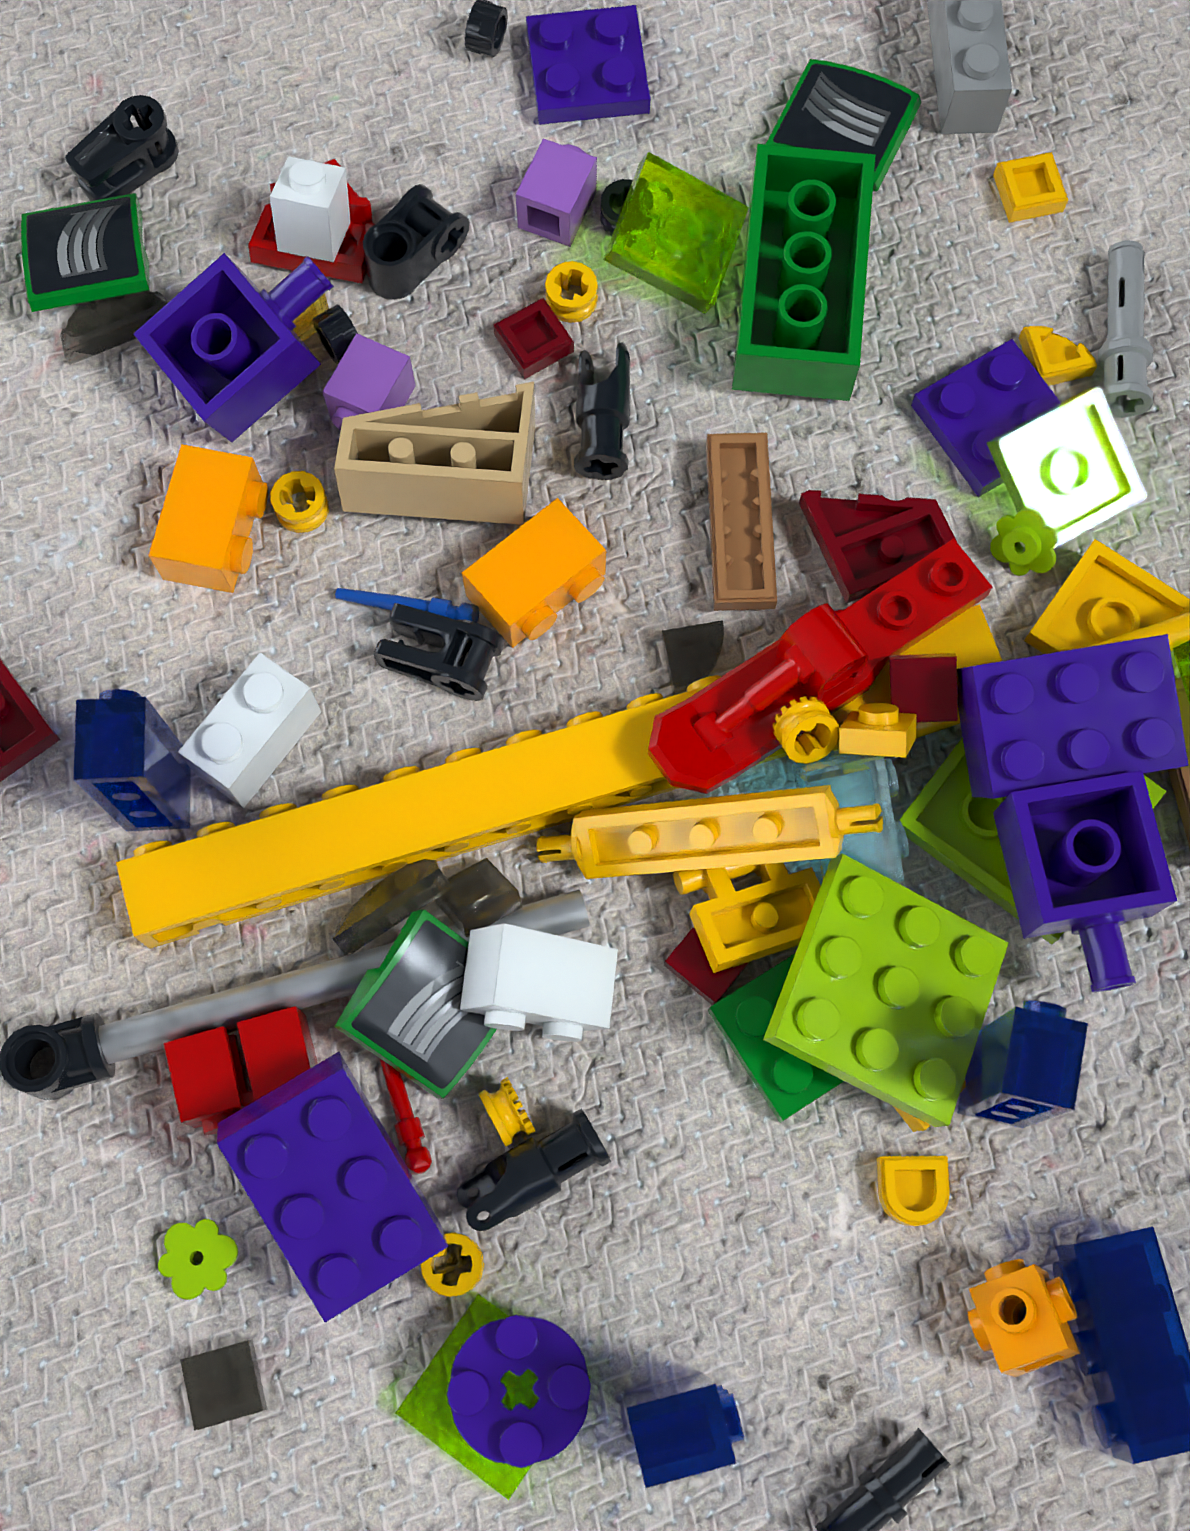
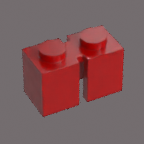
(210, 1070)

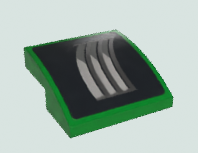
(847, 112)
(84, 252)
(412, 1007)

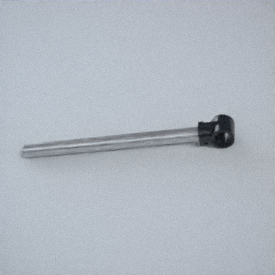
(89, 1047)

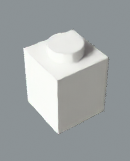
(310, 208)

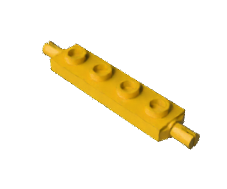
(710, 833)

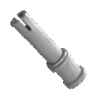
(1126, 351)

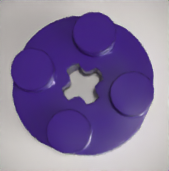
(521, 1433)

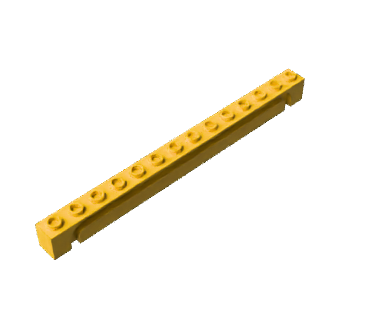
(434, 812)

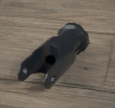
(603, 416)
(531, 1173)

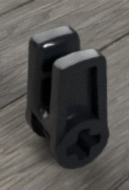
(120, 157)
(456, 667)

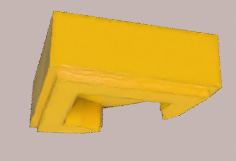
(1056, 356)

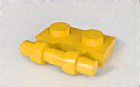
(753, 920)

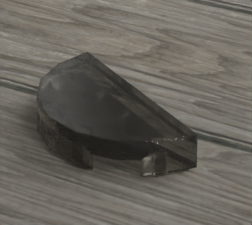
(107, 323)
(390, 903)

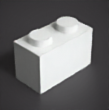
(251, 730)
(538, 980)

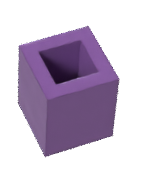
(556, 191)
(368, 380)

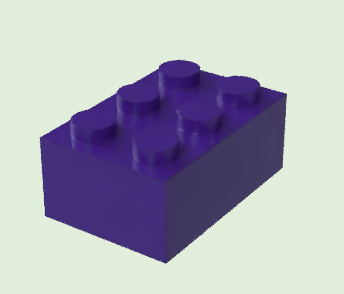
(1070, 716)
(331, 1186)

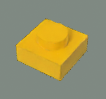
(877, 731)

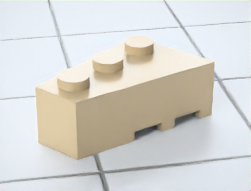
(442, 460)

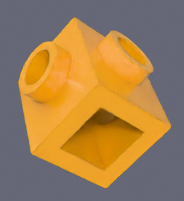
(1042, 1335)

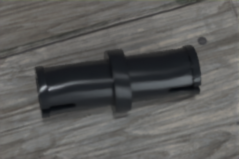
(888, 1488)

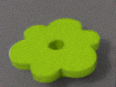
(1030, 529)
(182, 1244)

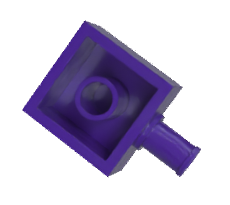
(233, 344)
(1086, 864)

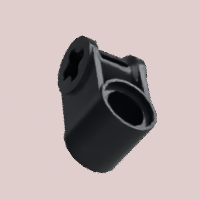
(416, 235)

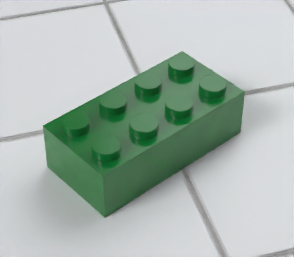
(804, 272)

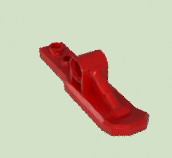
(818, 656)

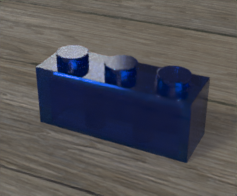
(131, 762)
(1025, 1066)
(1130, 1343)
(683, 1428)

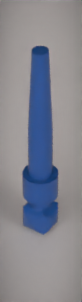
(386, 601)

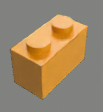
(208, 519)
(536, 574)

